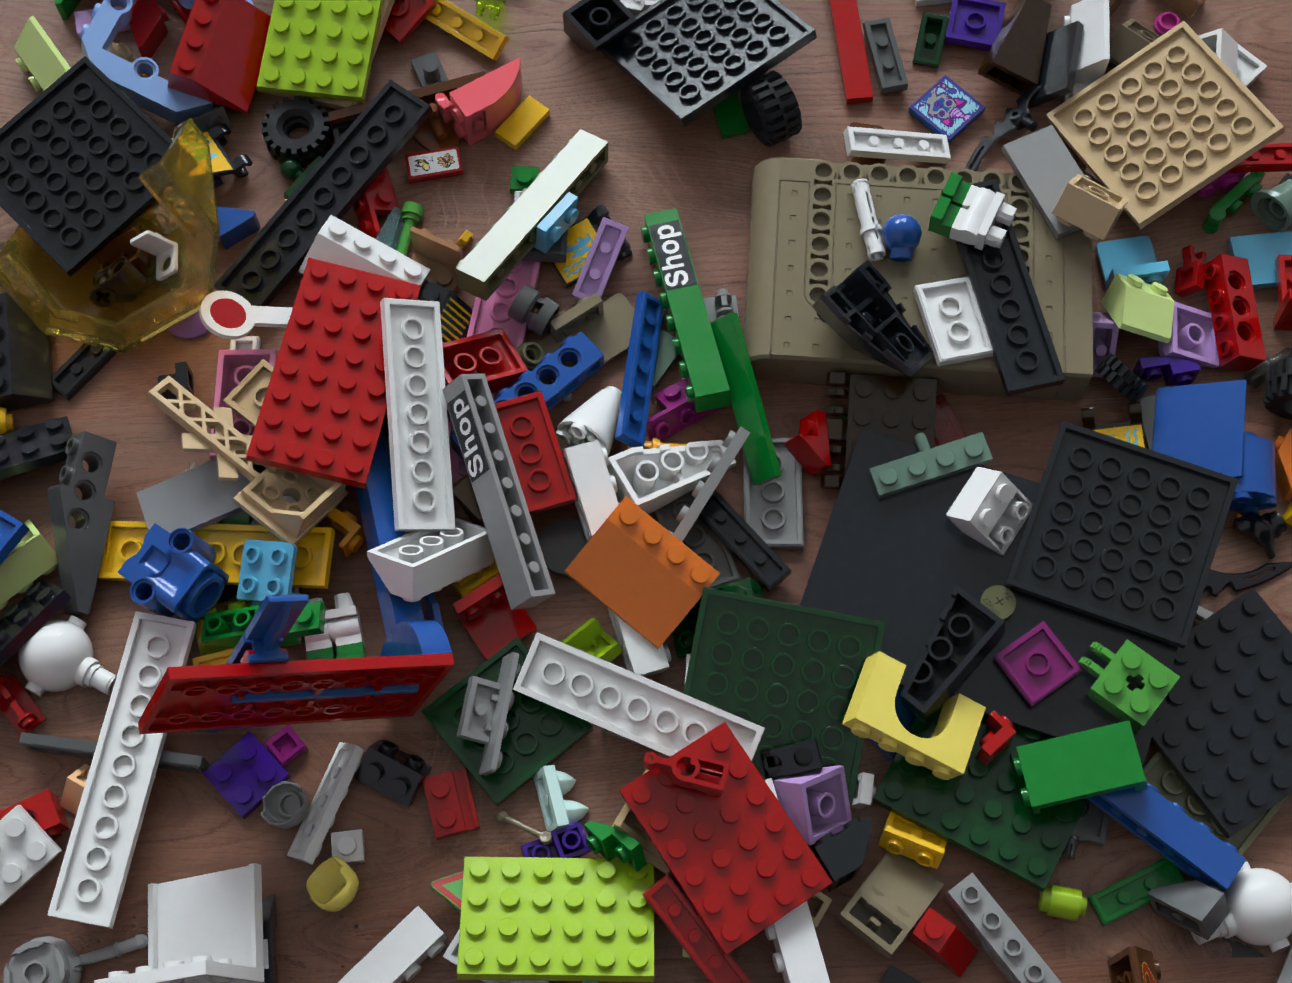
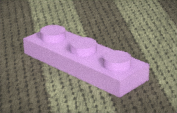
(601, 259)

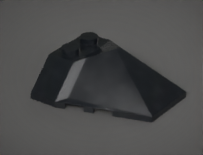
(872, 322)

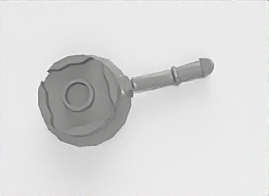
(56, 961)

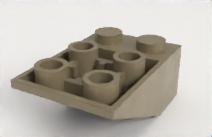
(890, 903)

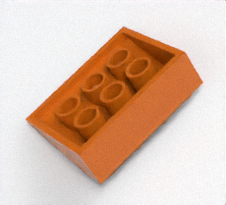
(641, 572)

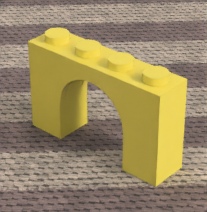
(874, 717)

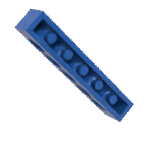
(567, 379)

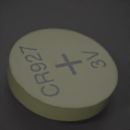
(999, 600)

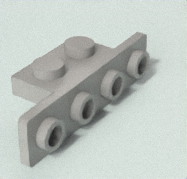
(486, 712)

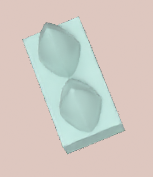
(550, 788)

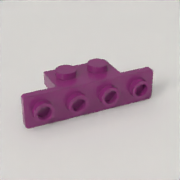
(676, 412)

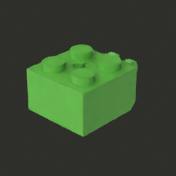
(1128, 665)

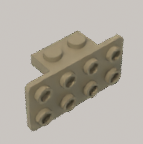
(604, 323)

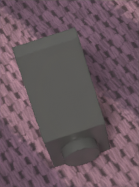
(1191, 906)

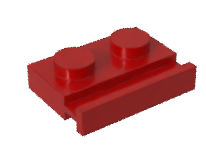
(451, 803)

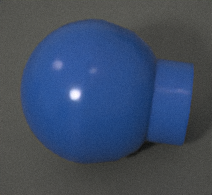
(901, 236)

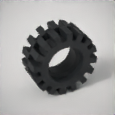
(1122, 378)

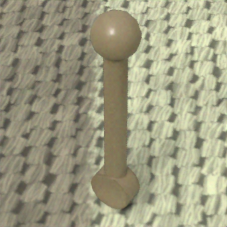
(545, 836)

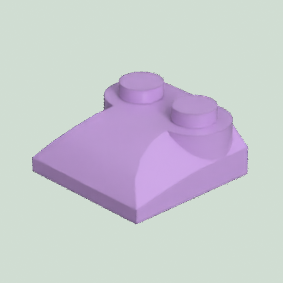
(1191, 337)

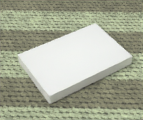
(953, 321)

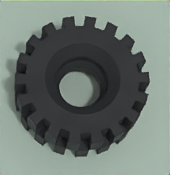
(297, 115)

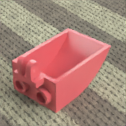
(483, 103)

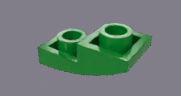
(614, 843)

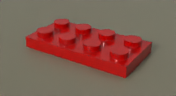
(536, 452)

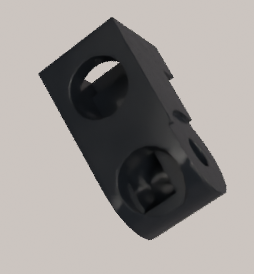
(792, 758)

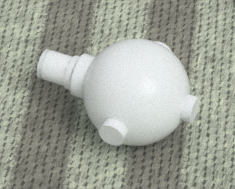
(61, 658)
(1258, 909)

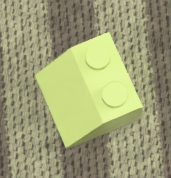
(1140, 307)

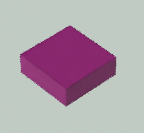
(286, 746)

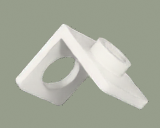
(161, 248)

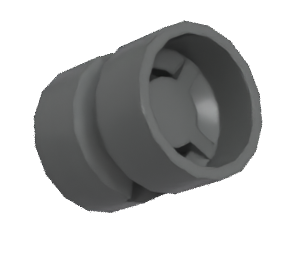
(526, 303)

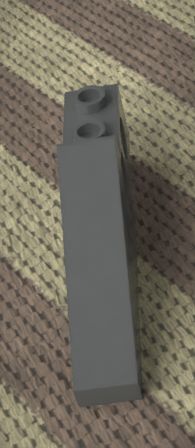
(82, 547)

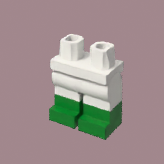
(970, 214)
(340, 628)

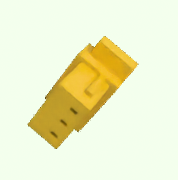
(464, 239)

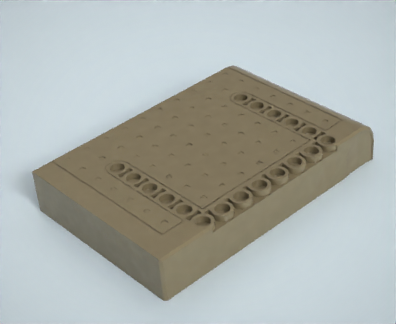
(810, 239)

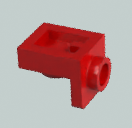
(997, 739)

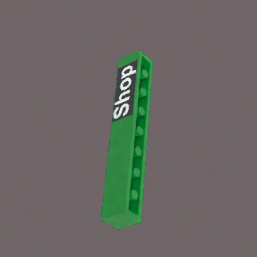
(686, 311)

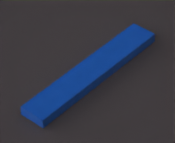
(639, 371)

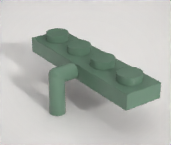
(930, 463)

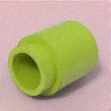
(1062, 902)

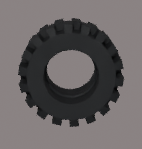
(771, 108)
(1279, 388)

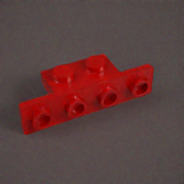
(375, 201)

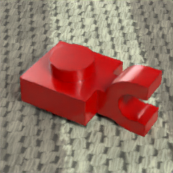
(1191, 275)

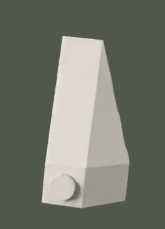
(663, 473)

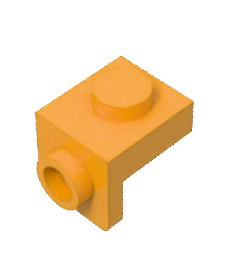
(347, 525)

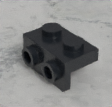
(393, 771)

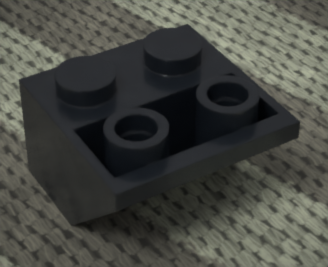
(844, 852)

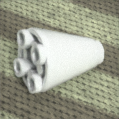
(593, 420)

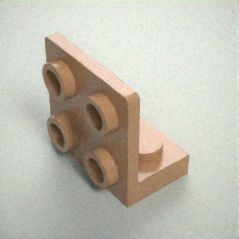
(438, 256)

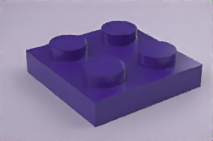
(975, 23)
(245, 774)

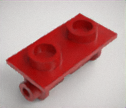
(19, 706)

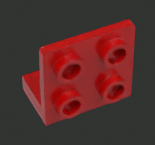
(489, 618)

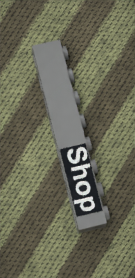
(498, 491)

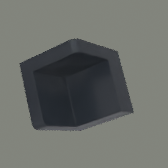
(183, 376)

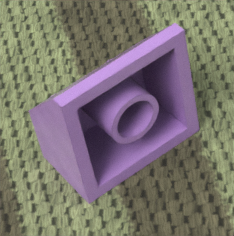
(815, 801)

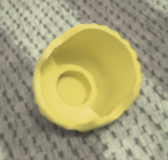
(332, 885)

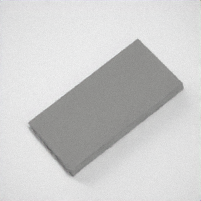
(1044, 170)
(191, 499)
(776, 506)

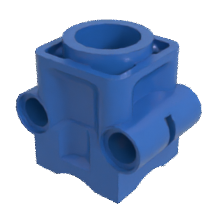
(175, 574)

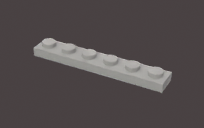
(704, 490)

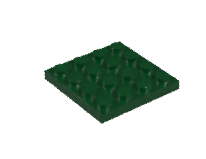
(534, 735)

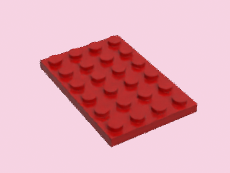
(729, 851)

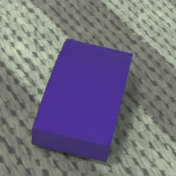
(1174, 370)
(566, 843)

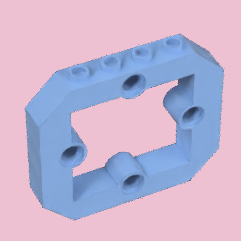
(149, 92)

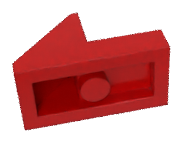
(812, 443)

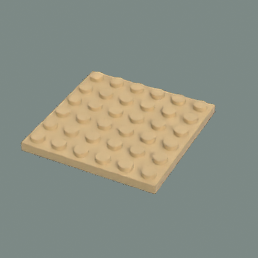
(1164, 124)

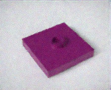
(1037, 664)

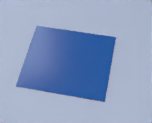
(1202, 424)

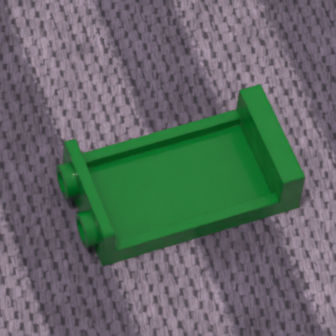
(1080, 766)

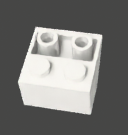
(990, 509)

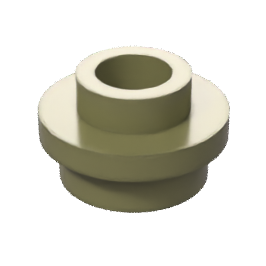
(534, 350)

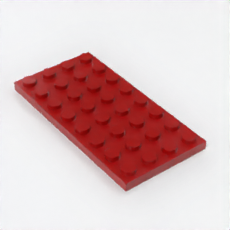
(329, 377)

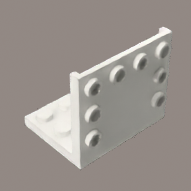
(203, 930)

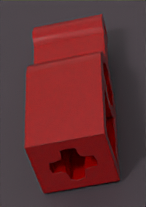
(707, 776)

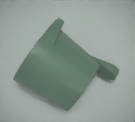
(1275, 205)

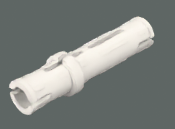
(870, 229)

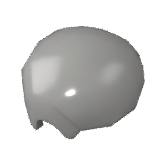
(285, 805)

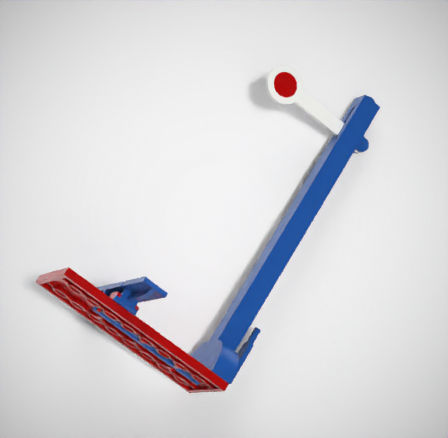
(258, 680)

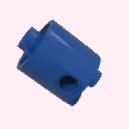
(1258, 482)

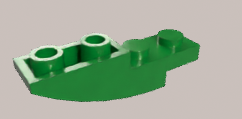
(229, 626)

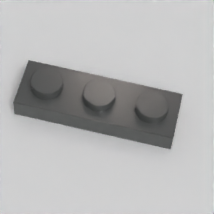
(885, 55)

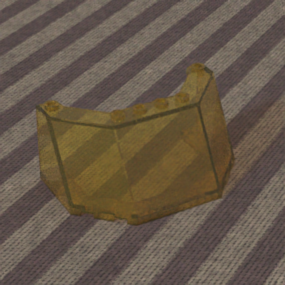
(184, 215)

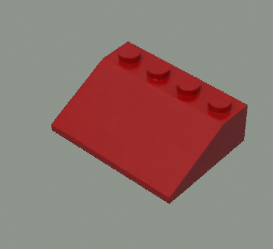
(221, 53)

